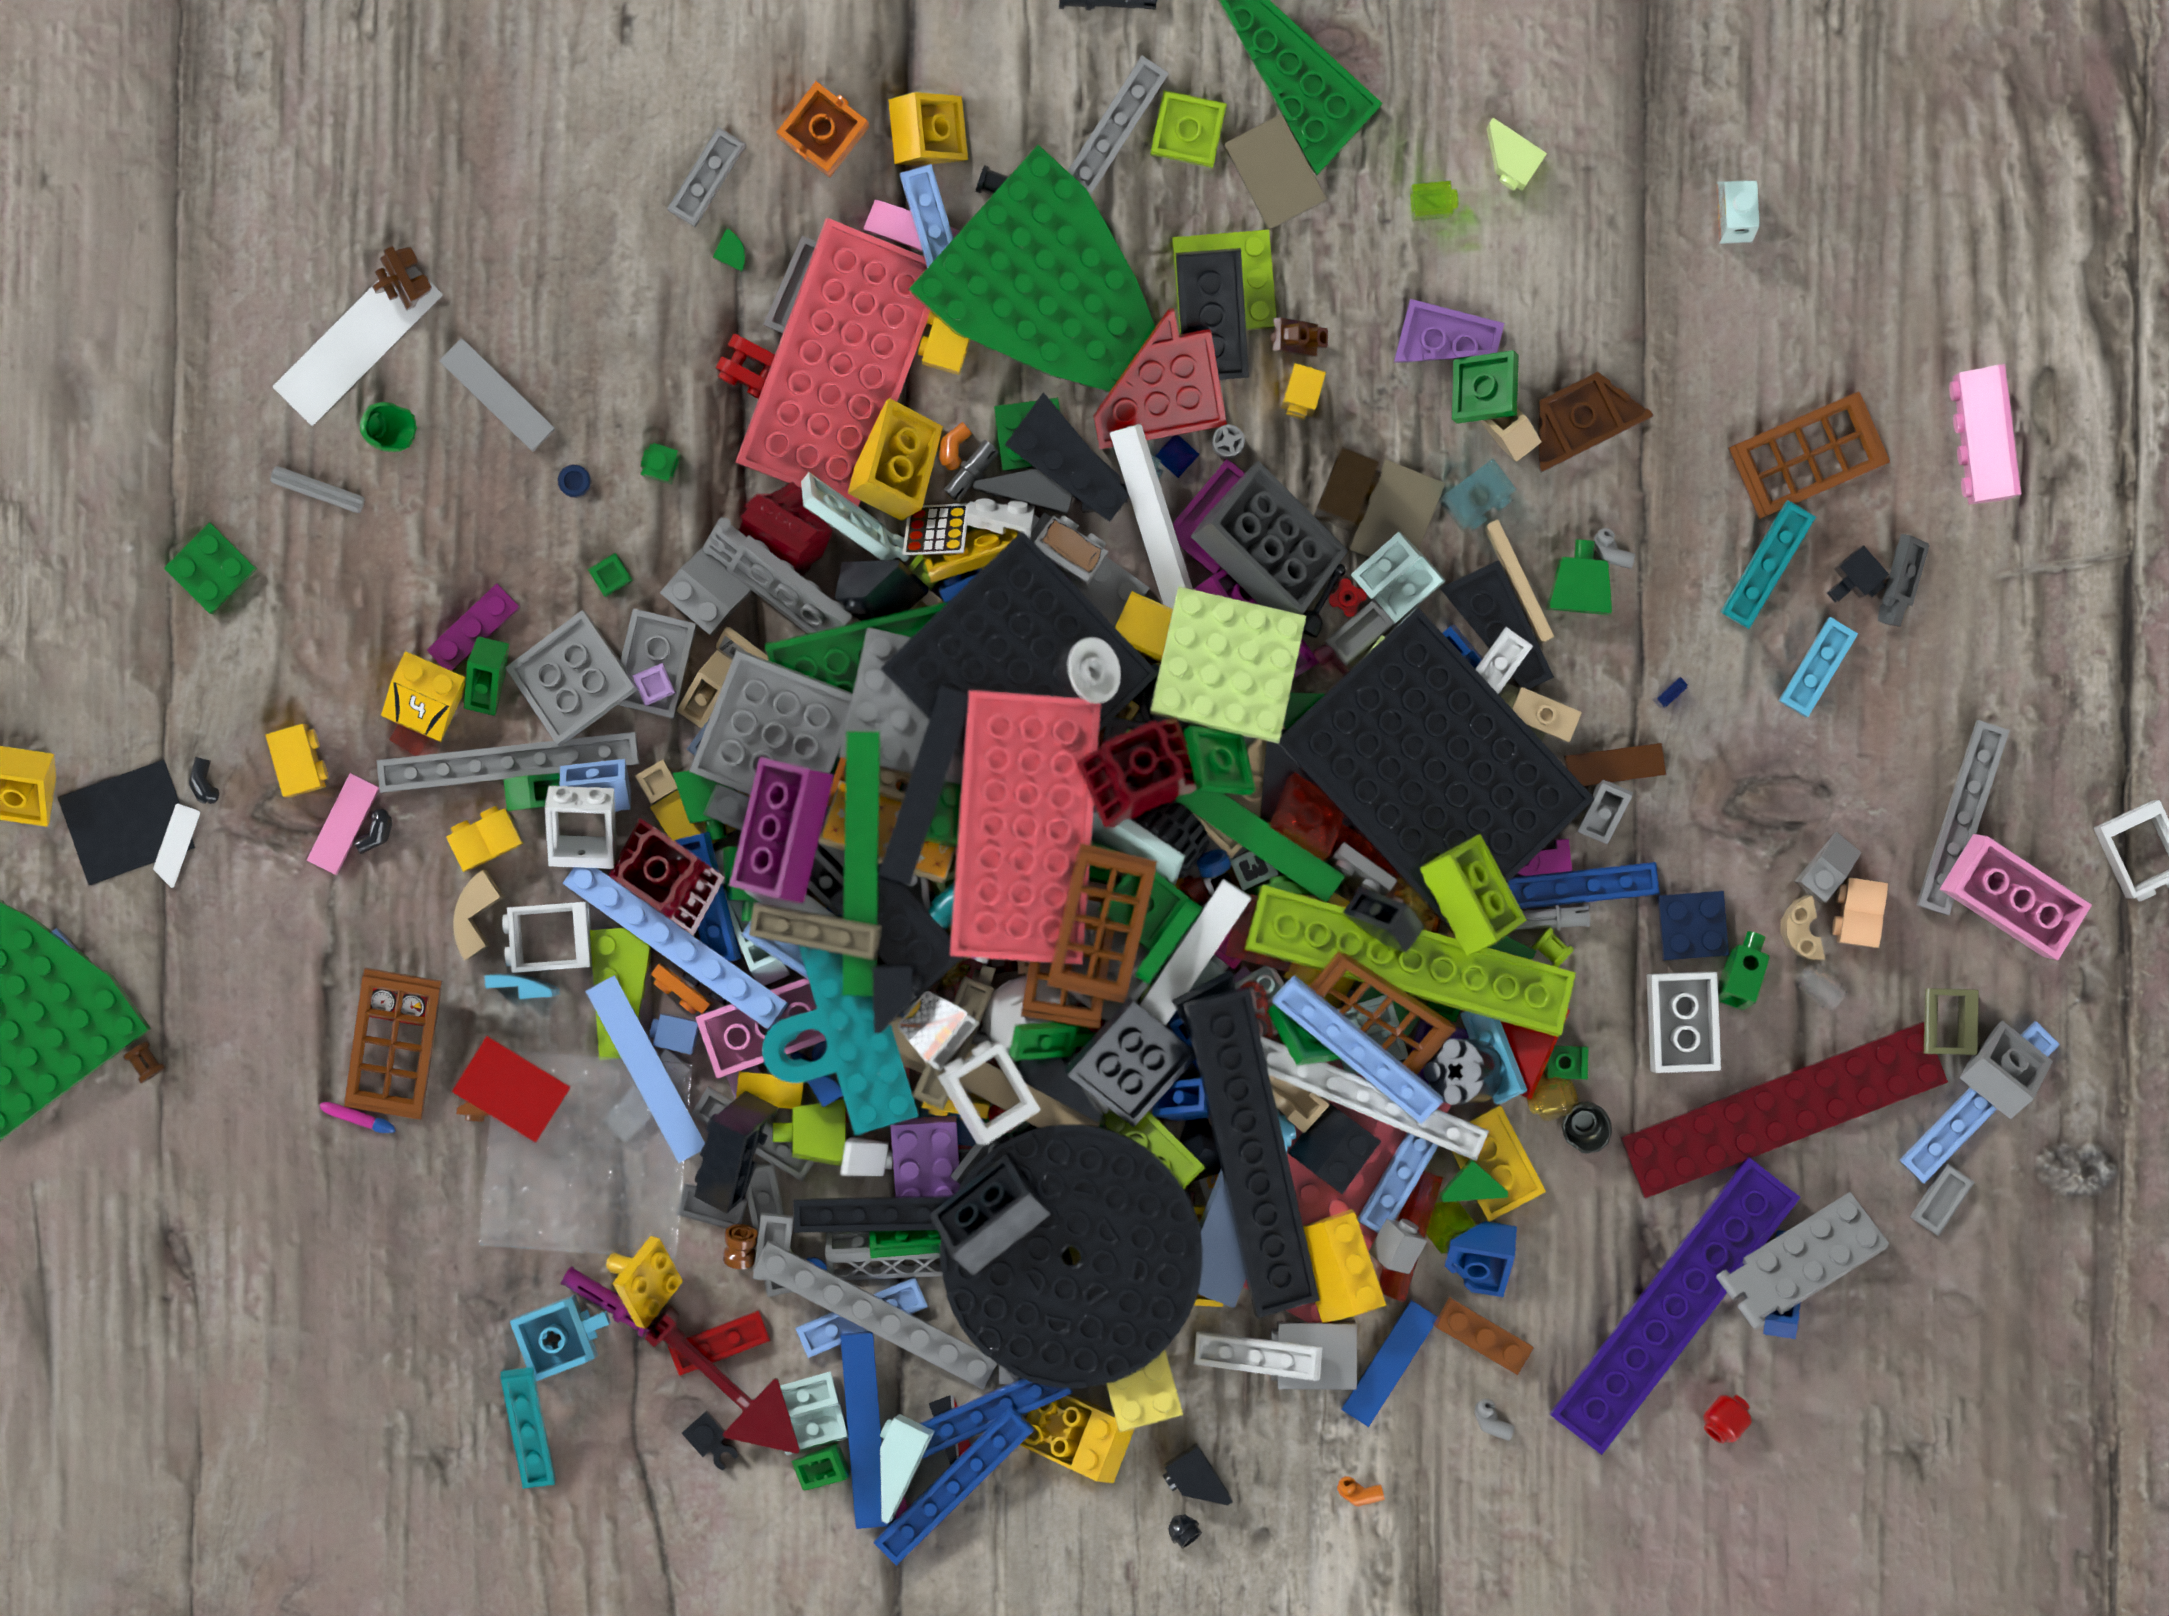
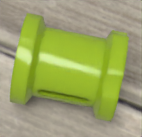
(1552, 948)

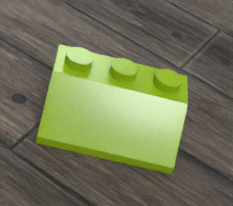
(1473, 895)

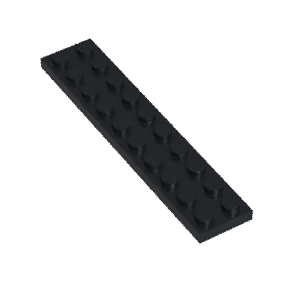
(1251, 1151)

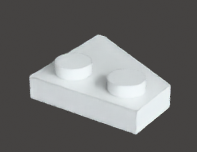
(999, 516)

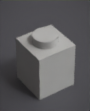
(1398, 1245)

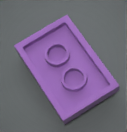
(925, 1156)

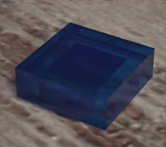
(1670, 693)

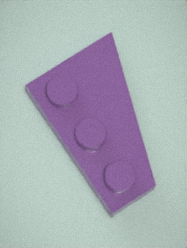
(1445, 334)

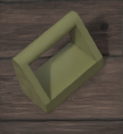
(1967, 1021)

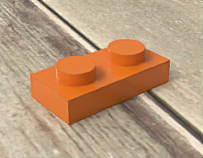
(691, 998)

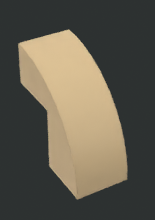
(475, 898)

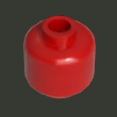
(1727, 1419)

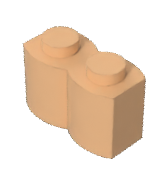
(1860, 913)

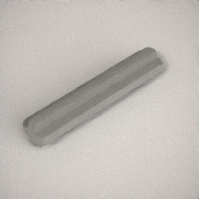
(317, 489)

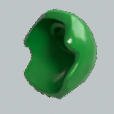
(388, 427)

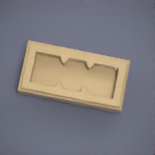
(1546, 714)

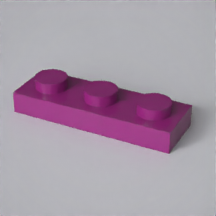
(480, 620)

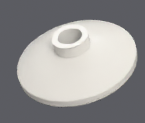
(1094, 670)

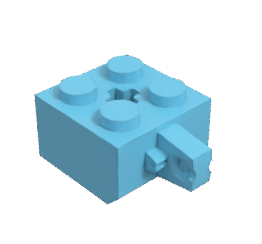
(562, 1318)

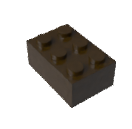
(1346, 489)

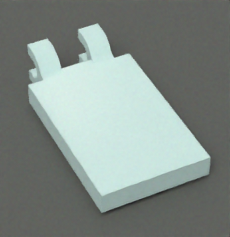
(851, 519)
(1136, 841)

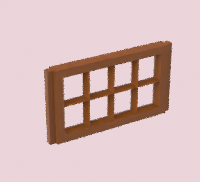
(1864, 430)
(1116, 863)
(1061, 1012)
(1425, 1049)
(384, 1102)

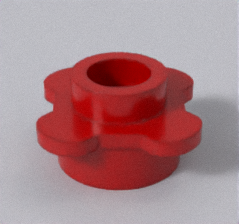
(1338, 599)

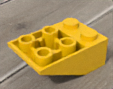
(1079, 1437)

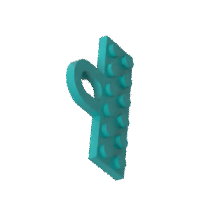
(864, 1061)

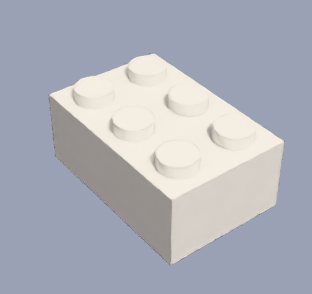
(1683, 1022)

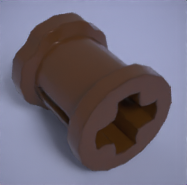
(134, 1058)

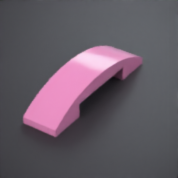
(894, 224)

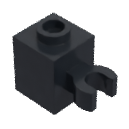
(1859, 573)

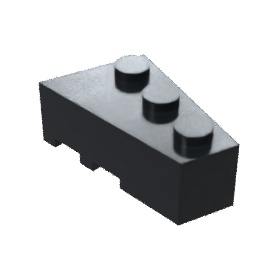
(730, 1150)

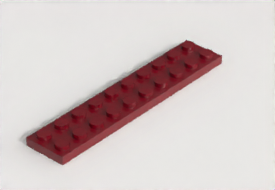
(1782, 1110)

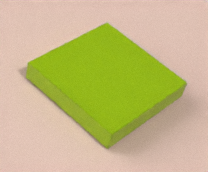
(1188, 129)

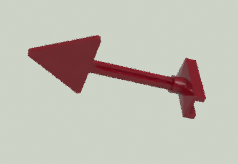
(762, 1420)

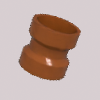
(740, 1243)

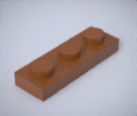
(1483, 1336)

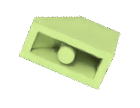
(1512, 155)

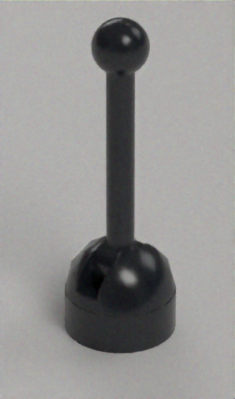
(1313, 620)

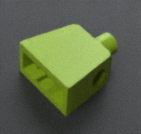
(815, 1133)

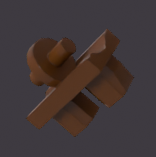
(396, 265)
(1298, 337)

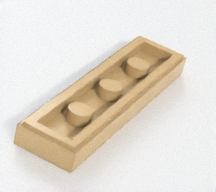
(1518, 581)

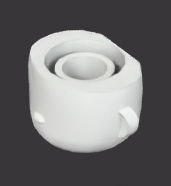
(1006, 1008)

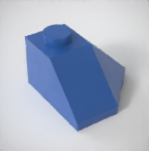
(1484, 1257)

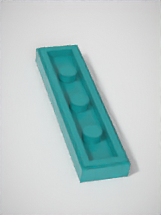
(1768, 564)
(527, 1427)

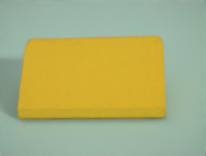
(770, 1089)

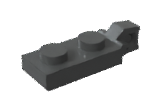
(1903, 579)

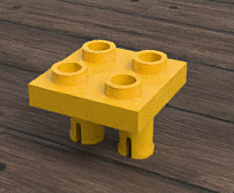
(645, 1280)

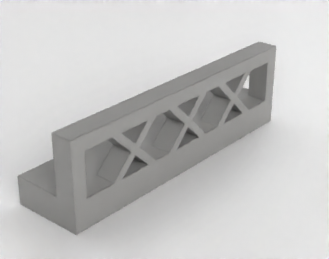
(855, 1250)

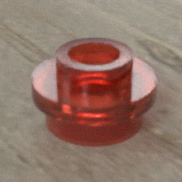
(1194, 889)

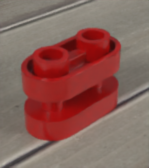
(733, 372)

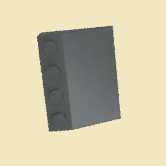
(1270, 542)

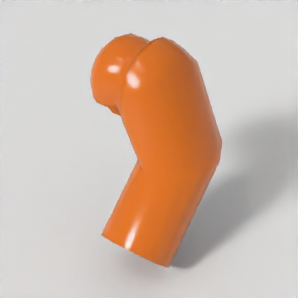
(950, 446)
(1357, 1494)

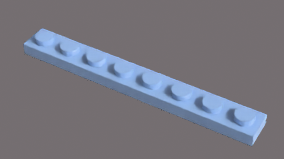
(677, 945)

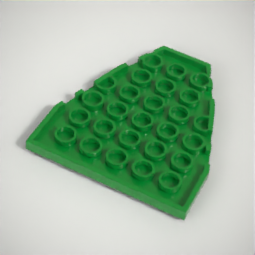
(1041, 280)
(55, 1018)

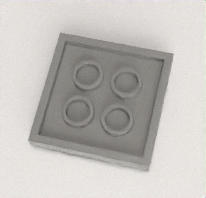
(571, 678)

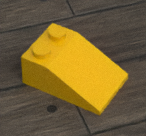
(896, 461)

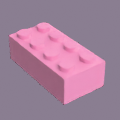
(2015, 897)
(737, 1040)

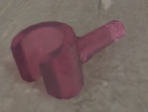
(1326, 654)

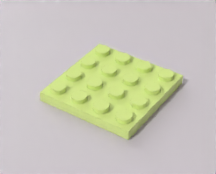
(1228, 664)

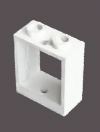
(2151, 810)
(564, 849)
(582, 928)
(993, 1129)

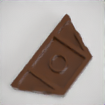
(1584, 418)

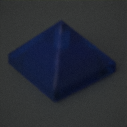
(1177, 455)

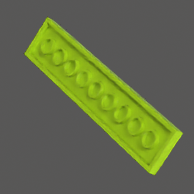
(1432, 969)

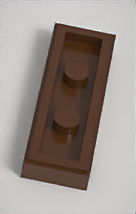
(1617, 764)

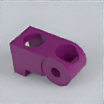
(1550, 860)

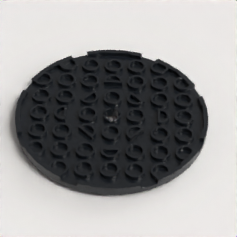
(1134, 1270)

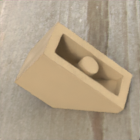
(1513, 434)
(705, 689)

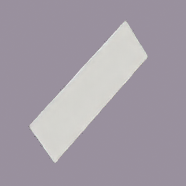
(349, 350)

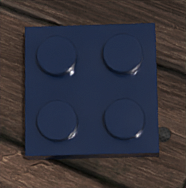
(1693, 925)

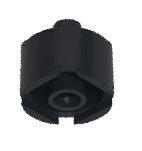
(1464, 1071)

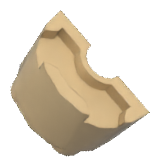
(1796, 929)
(1297, 1104)

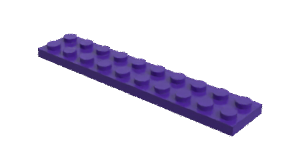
(1673, 1306)

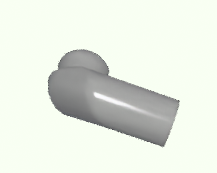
(1609, 550)
(1489, 1421)

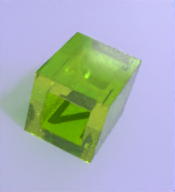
(1433, 200)

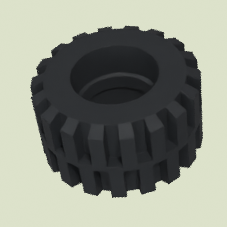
(1178, 829)

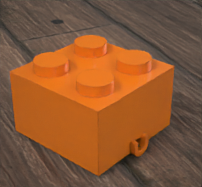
(822, 129)

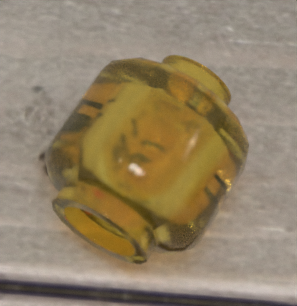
(1553, 1098)

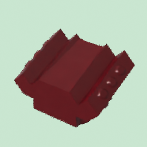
(786, 527)
(1138, 771)
(666, 876)

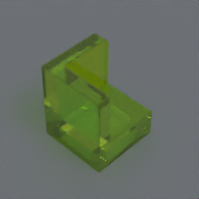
(1447, 1223)

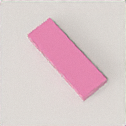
(343, 824)

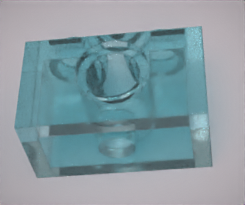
(1489, 479)

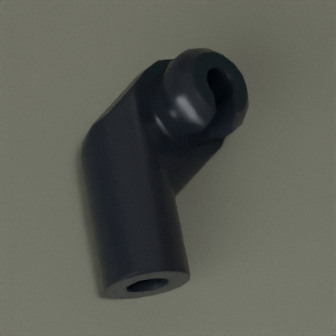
(199, 784)
(378, 833)

